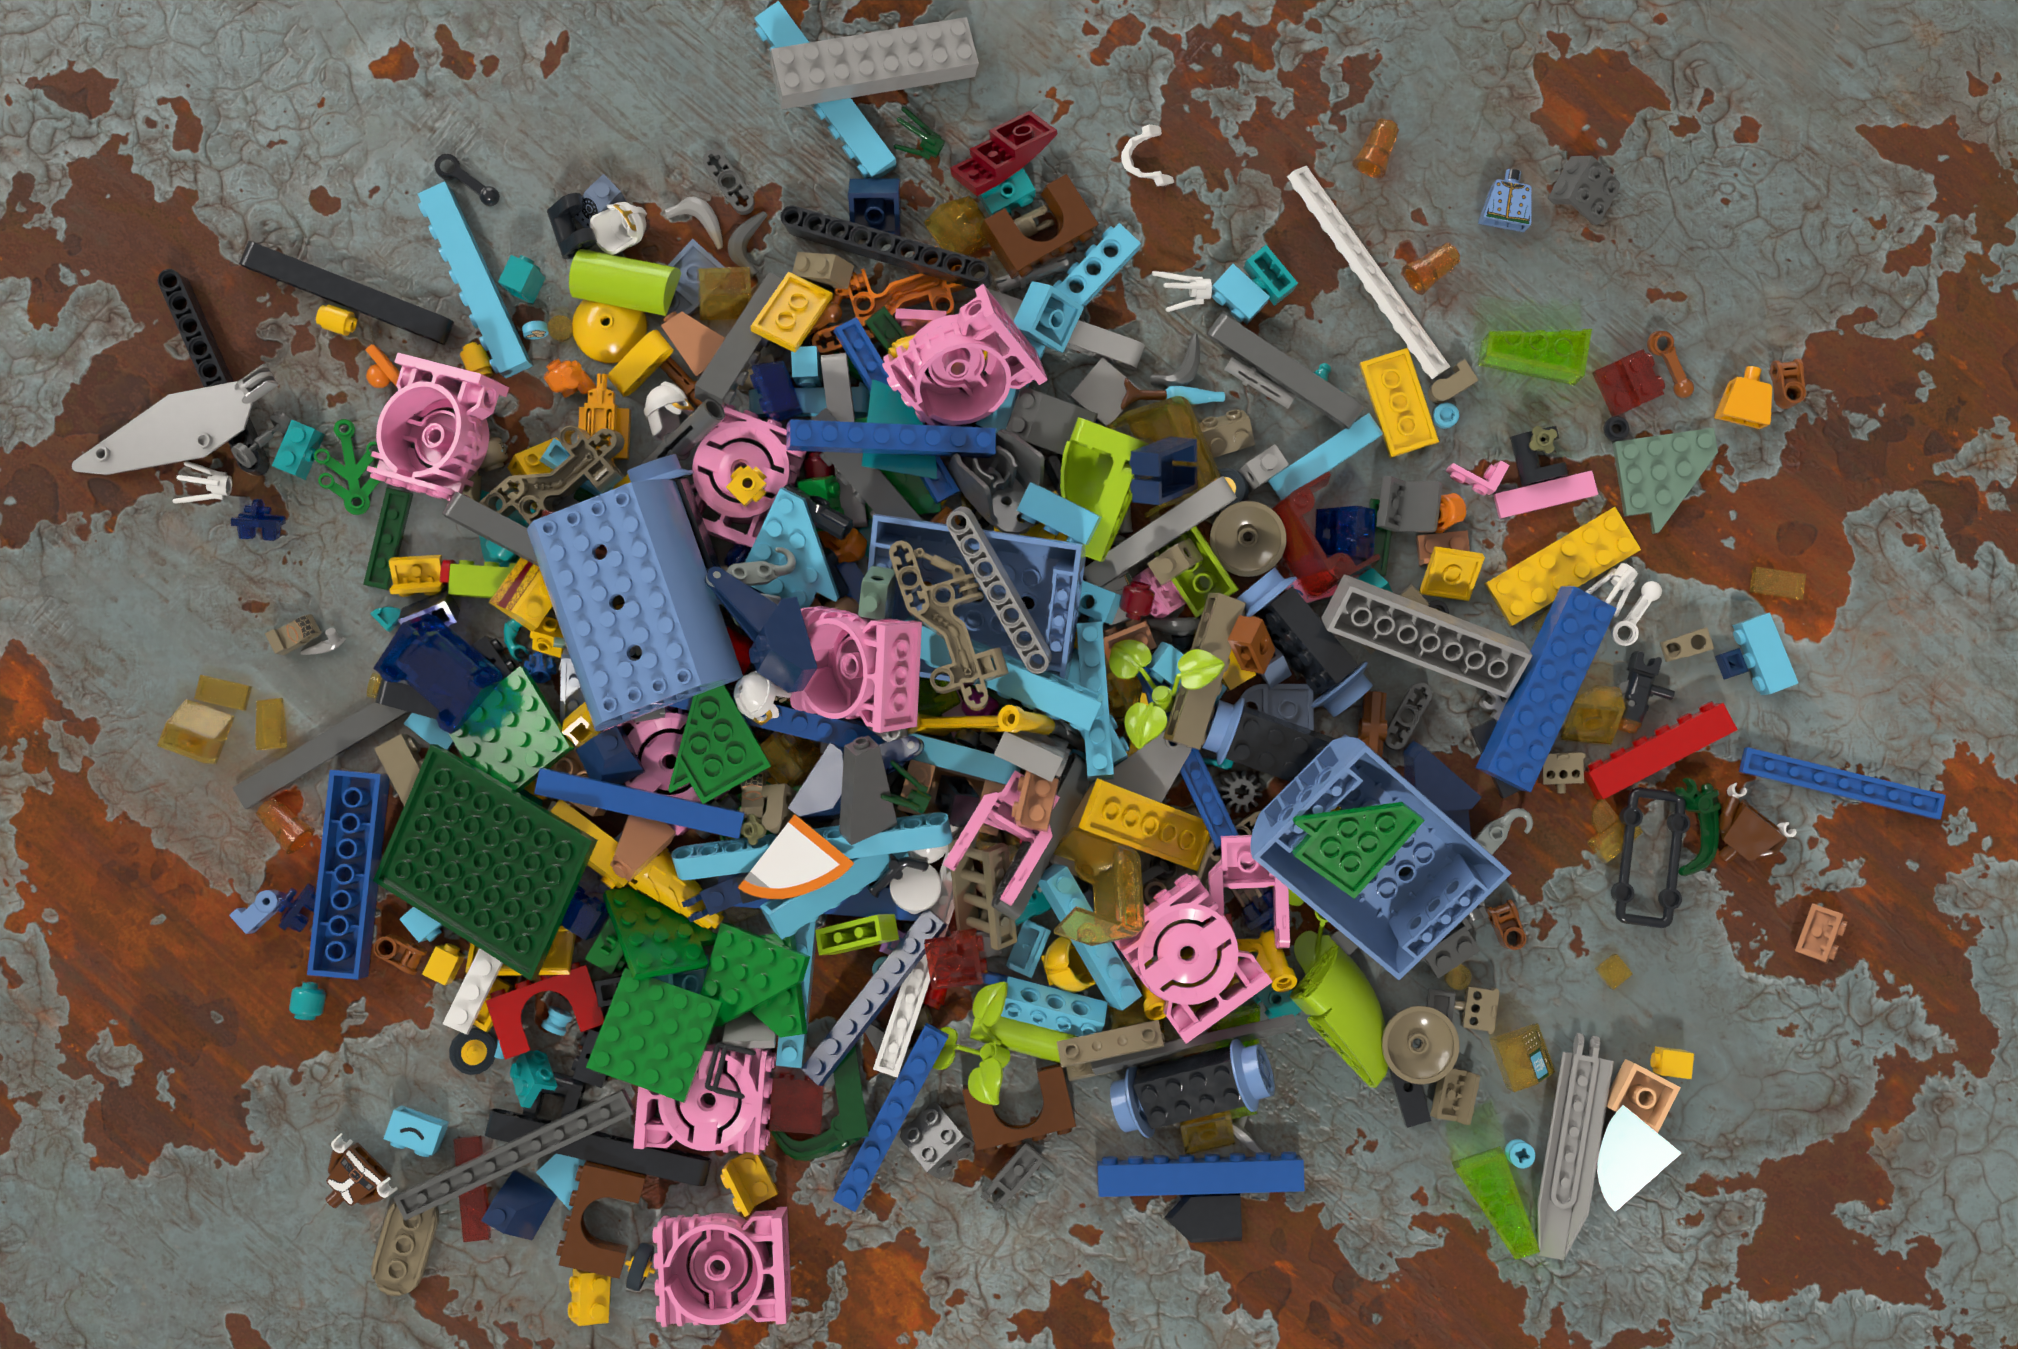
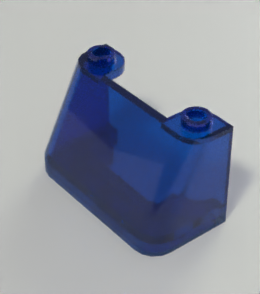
(440, 669)

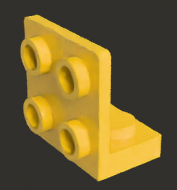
(528, 462)
(748, 1181)

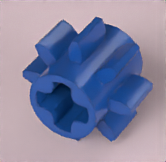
(540, 667)

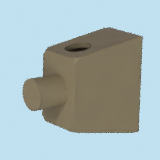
(1174, 561)

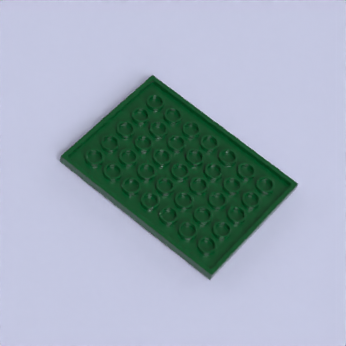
(484, 861)

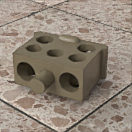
(1567, 763)
(1486, 1008)

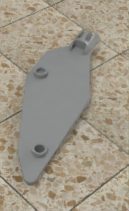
(179, 427)
(1145, 772)

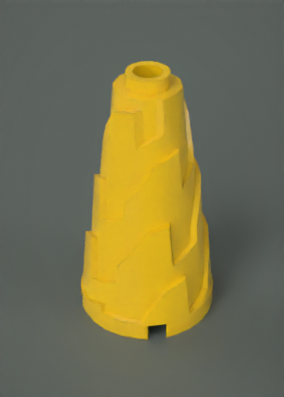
(662, 884)

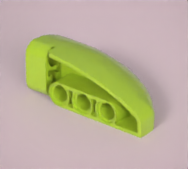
(1099, 479)
(1345, 1013)

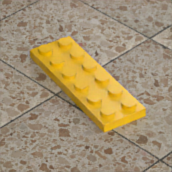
(1563, 563)
(1145, 825)

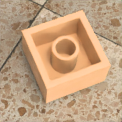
(1642, 1093)

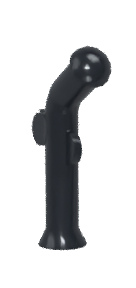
(895, 872)

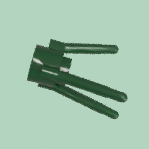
(931, 141)
(916, 799)

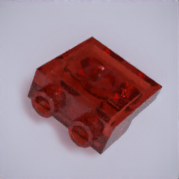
(1629, 382)
(956, 959)
(796, 1105)

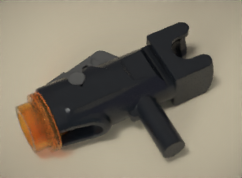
(1639, 689)

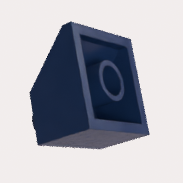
(876, 204)

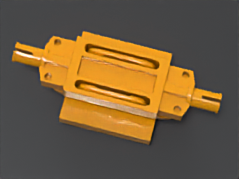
(603, 413)

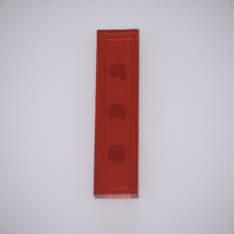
(474, 1202)

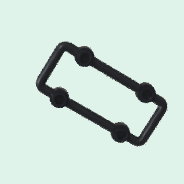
(1622, 891)

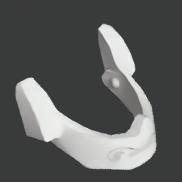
(1147, 132)

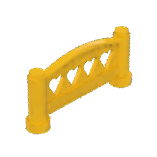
(1009, 719)
(1269, 958)

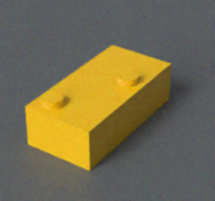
(604, 849)

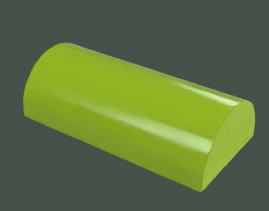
(623, 281)
(1202, 578)
(1022, 1037)

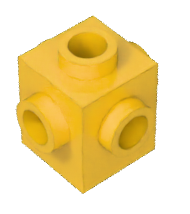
(743, 494)
(544, 636)

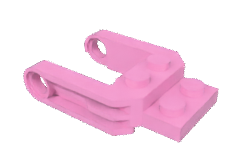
(999, 809)
(1240, 870)

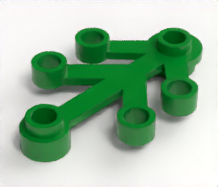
(350, 471)

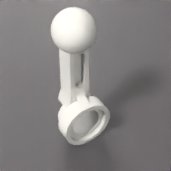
(1650, 592)

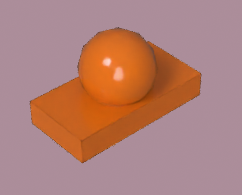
(383, 372)

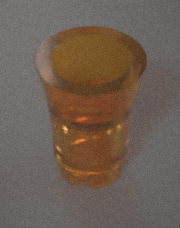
(1377, 149)
(1431, 267)
(284, 825)

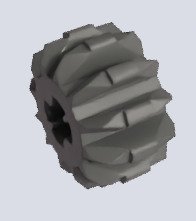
(1245, 799)

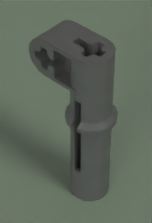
(689, 432)

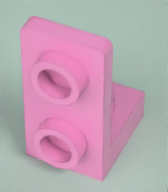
(1492, 475)

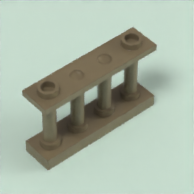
(966, 902)
(1080, 1051)

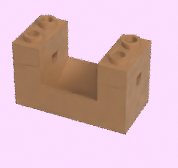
(930, 776)

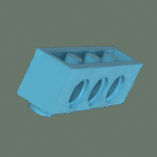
(1116, 238)
(1105, 603)
(1053, 1008)

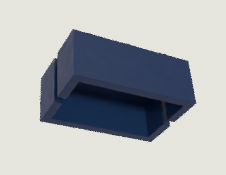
(1157, 477)

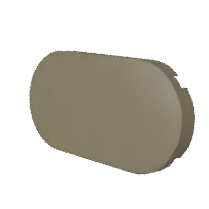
(403, 1250)

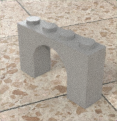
(1035, 752)

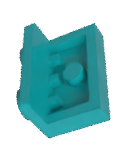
(531, 1075)

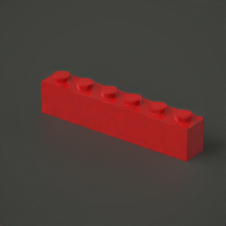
(1659, 750)

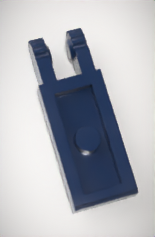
(716, 898)

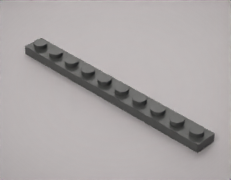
(514, 1154)

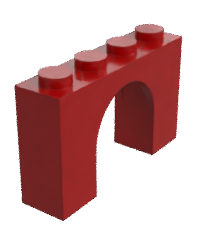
(507, 1007)

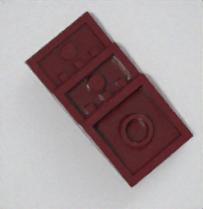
(1005, 152)

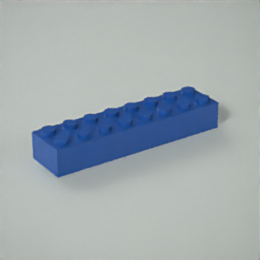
(1546, 688)
(346, 874)

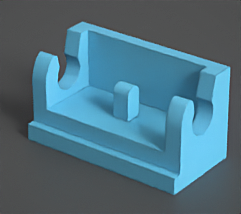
(1028, 948)

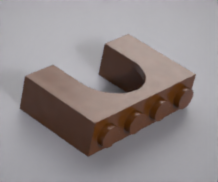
(1020, 253)
(1055, 1115)
(580, 1247)

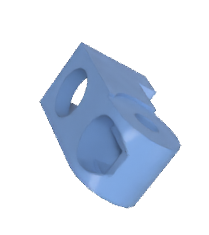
(258, 913)

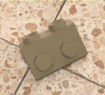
(1227, 432)
(1456, 1096)

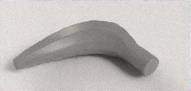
(703, 212)

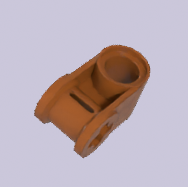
(1788, 377)
(1506, 923)
(404, 955)

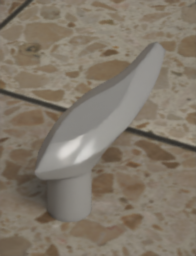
(328, 645)
(1244, 1136)

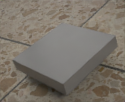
(1102, 392)
(749, 1032)

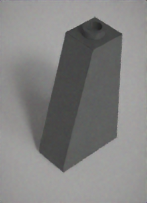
(863, 783)

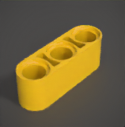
(640, 363)

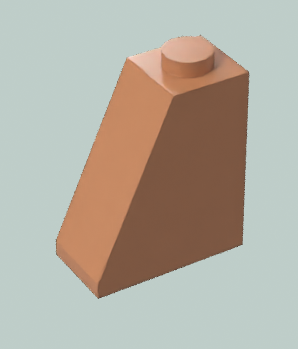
(692, 340)
(639, 845)

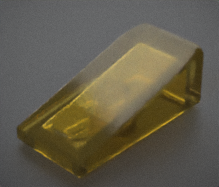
(270, 725)
(1610, 841)

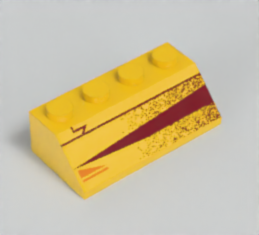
(523, 595)

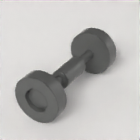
(245, 455)

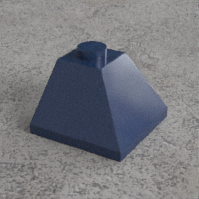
(610, 757)
(520, 1206)

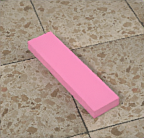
(1545, 494)

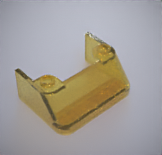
(1171, 419)
(1116, 889)

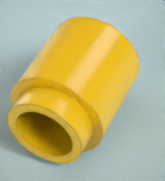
(336, 319)
(476, 359)

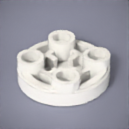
(916, 889)

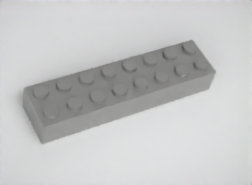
(873, 62)
(1426, 636)

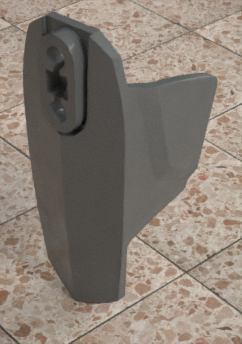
(999, 482)

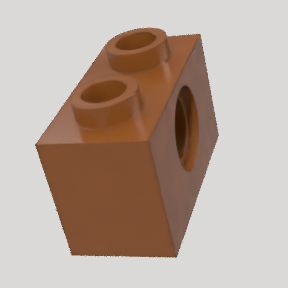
(1251, 644)

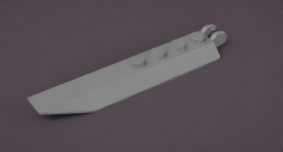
(1572, 1147)

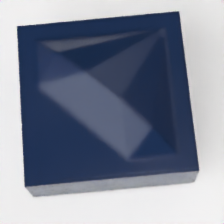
(1731, 663)

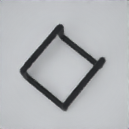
(715, 1088)

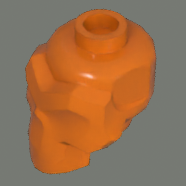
(568, 378)
(1451, 511)
(847, 550)

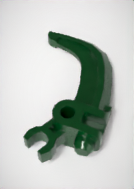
(1708, 809)
(814, 1147)

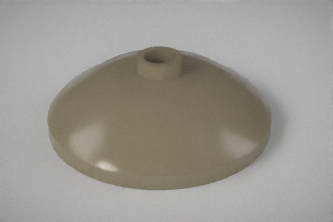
(1253, 555)
(1437, 1046)

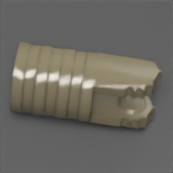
(1027, 225)

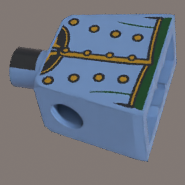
(1508, 204)

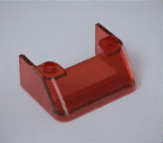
(1302, 551)

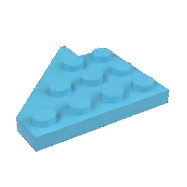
(792, 528)

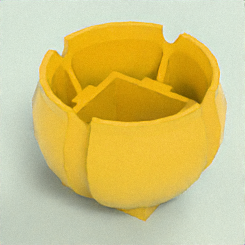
(1065, 967)

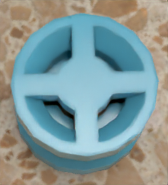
(557, 1020)
(1514, 1150)

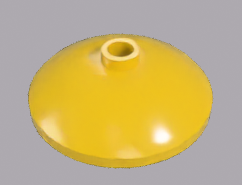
(610, 342)

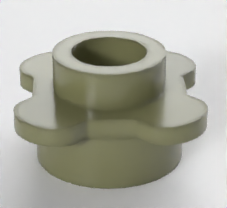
(1537, 444)
(753, 829)

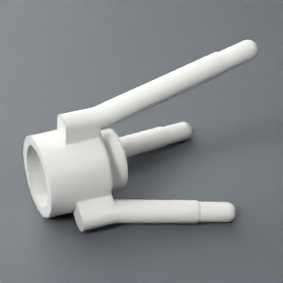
(1198, 288)
(219, 484)
(1621, 578)

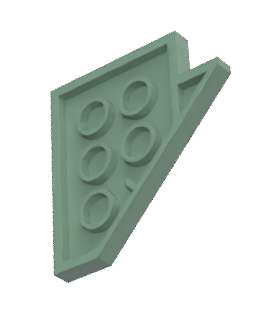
(1661, 471)

